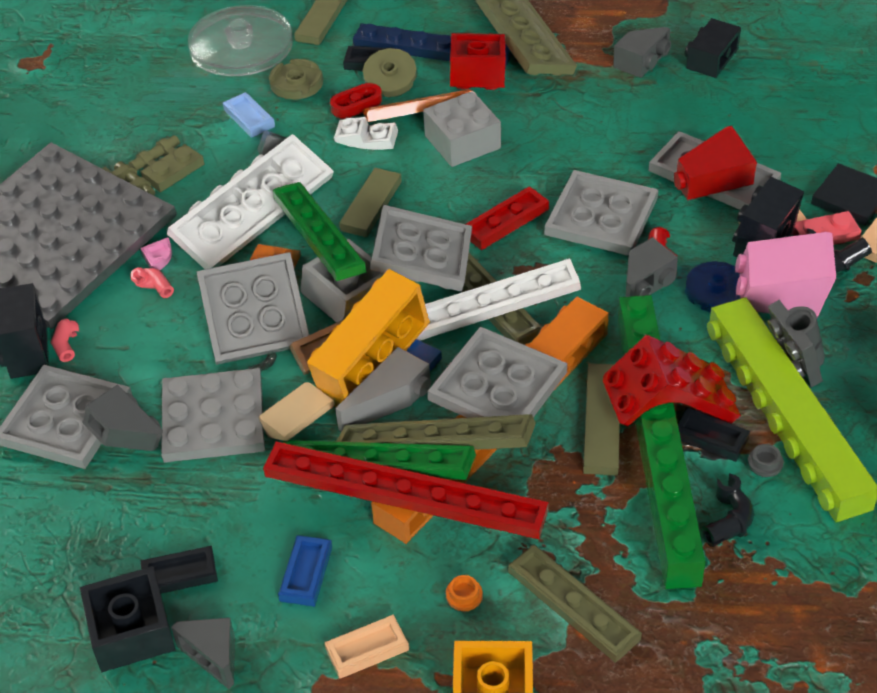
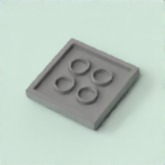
(601, 212)
(422, 248)
(252, 307)
(496, 378)
(212, 415)
(51, 417)

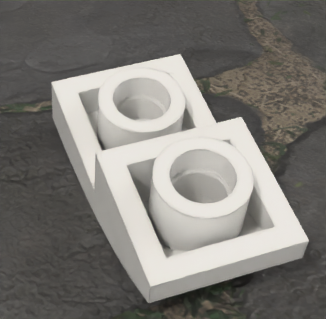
(359, 134)

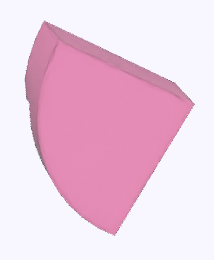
(157, 254)

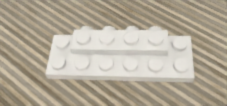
(246, 204)

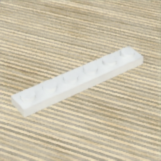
(500, 298)

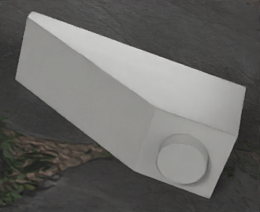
(386, 390)

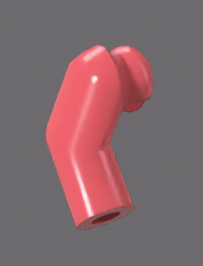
(152, 279)
(60, 338)

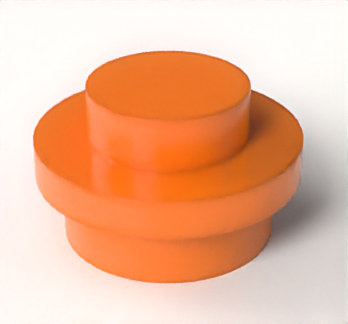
(464, 593)

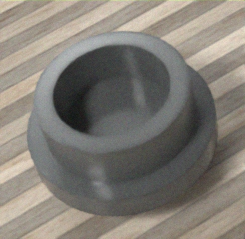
(765, 460)

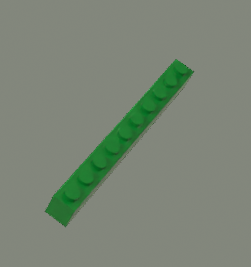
(664, 465)

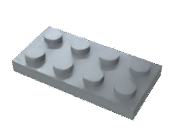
(666, 163)

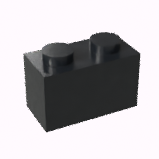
(713, 47)

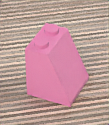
(788, 270)

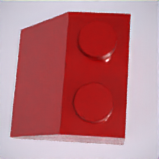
(477, 60)

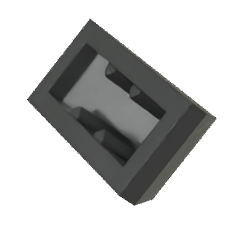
(209, 645)

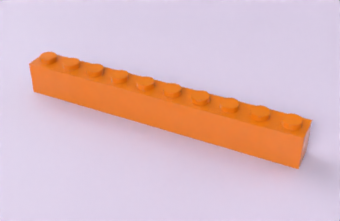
(566, 338)

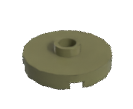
(296, 80)
(391, 82)

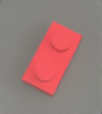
(841, 226)

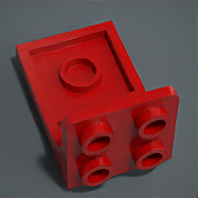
(663, 374)

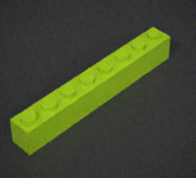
(792, 411)

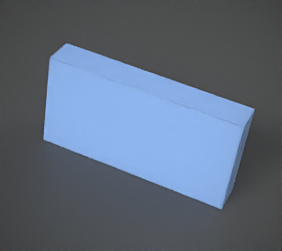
(248, 114)

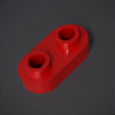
(355, 100)

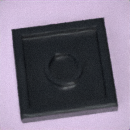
(848, 191)

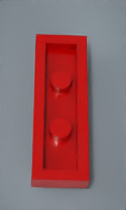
(507, 217)

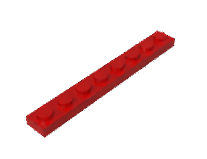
(407, 490)

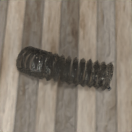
(267, 362)

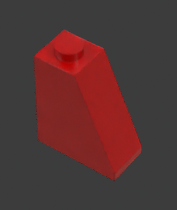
(715, 166)

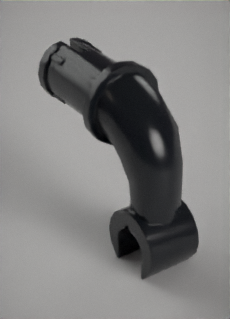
(850, 254)
(736, 520)

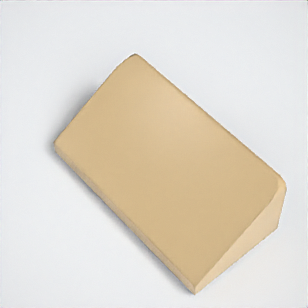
(295, 412)

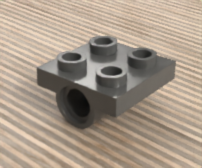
(799, 338)

